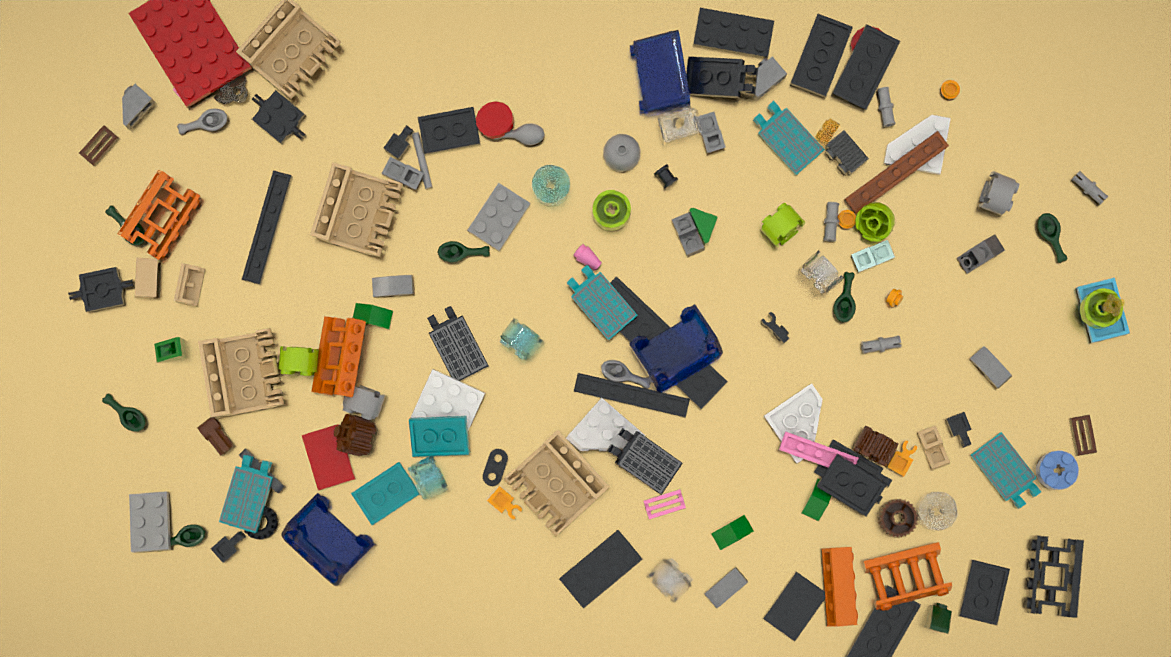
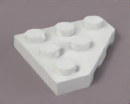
(915, 136)
(797, 416)
(601, 429)

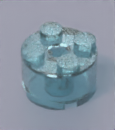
(551, 174)
(521, 338)
(428, 477)

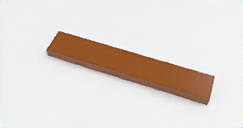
(897, 172)

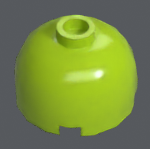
(875, 221)

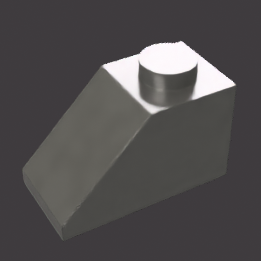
(769, 75)
(135, 104)

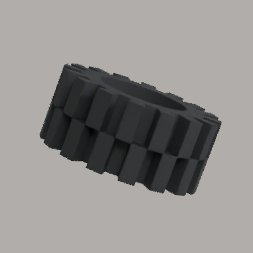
(269, 528)

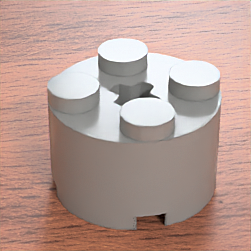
(998, 193)
(365, 402)

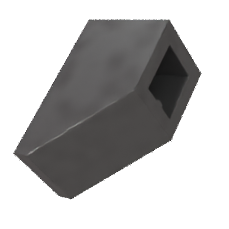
(981, 253)

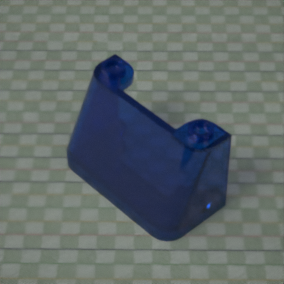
(661, 73)
(678, 350)
(325, 540)

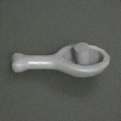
(210, 120)
(527, 134)
(618, 372)

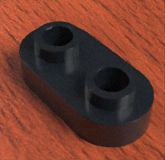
(495, 467)

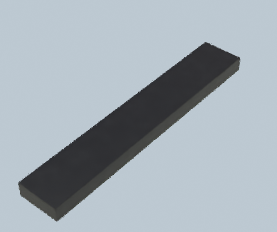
(266, 227)
(631, 395)

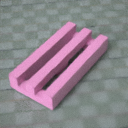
(679, 499)

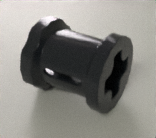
(666, 176)

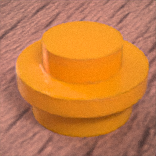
(950, 89)
(847, 219)
(895, 297)

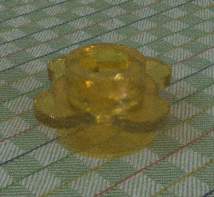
(1107, 306)

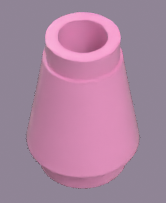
(587, 257)

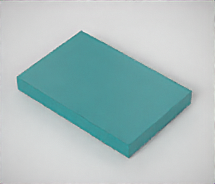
(439, 436)
(385, 493)

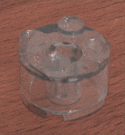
(822, 272)
(926, 513)
(670, 579)

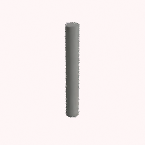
(421, 159)

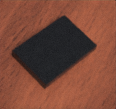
(448, 130)
(851, 485)
(984, 592)
(795, 606)

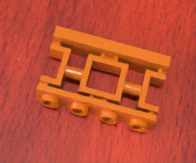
(145, 207)
(333, 338)

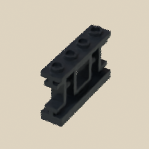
(1072, 578)

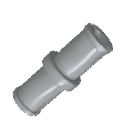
(886, 106)
(1090, 187)
(831, 221)
(881, 344)

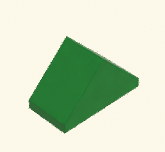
(704, 223)
(373, 315)
(170, 350)
(816, 503)
(732, 532)

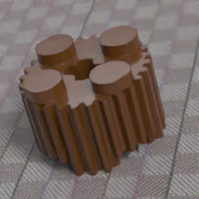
(354, 435)
(875, 446)
(887, 521)

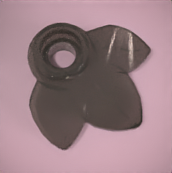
(228, 92)

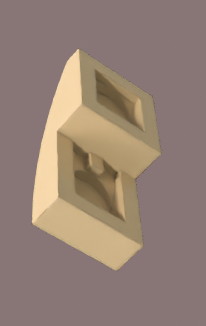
(933, 448)

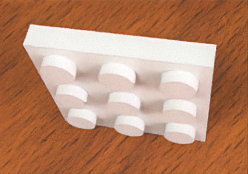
(447, 397)

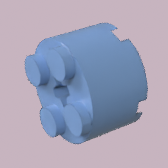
(1061, 480)

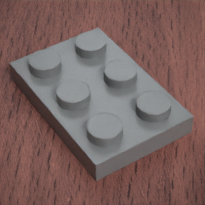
(499, 217)
(149, 522)

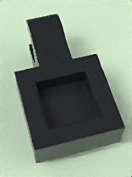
(397, 144)
(779, 332)
(960, 426)
(227, 547)

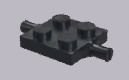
(278, 116)
(101, 289)

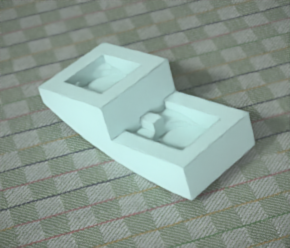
(873, 256)

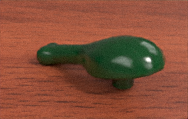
(111, 211)
(1050, 230)
(455, 251)
(845, 305)
(129, 417)
(189, 536)

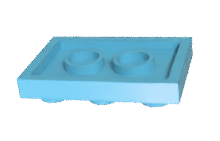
(1119, 328)

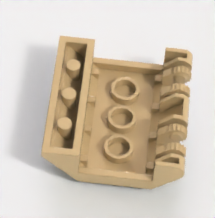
(287, 47)
(355, 210)
(240, 373)
(557, 482)

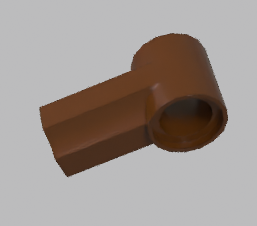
(213, 432)

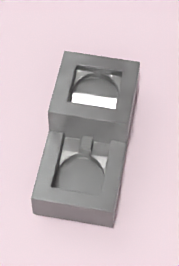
(711, 133)
(402, 173)
(688, 234)
(393, 285)
(991, 367)
(726, 587)

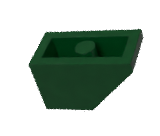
(939, 618)

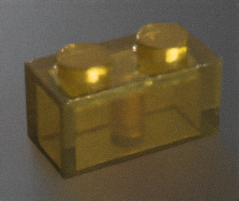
(828, 131)

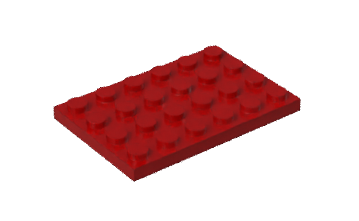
(190, 45)

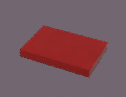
(327, 464)

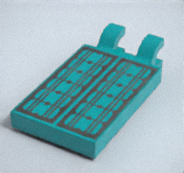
(788, 138)
(601, 303)
(1005, 469)
(247, 495)

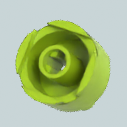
(607, 220)
(782, 225)
(1091, 314)
(298, 359)

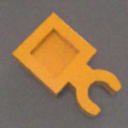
(900, 461)
(502, 500)

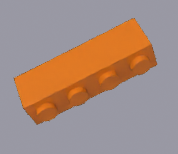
(839, 586)

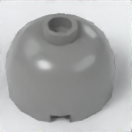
(621, 153)

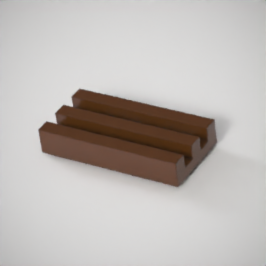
(111, 142)
(1076, 437)

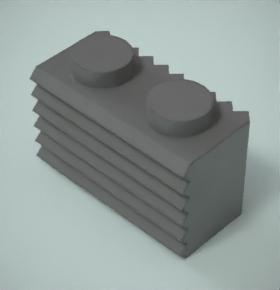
(846, 153)

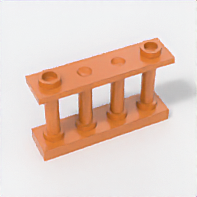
(911, 557)

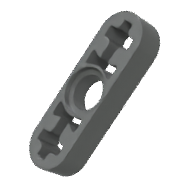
(277, 485)

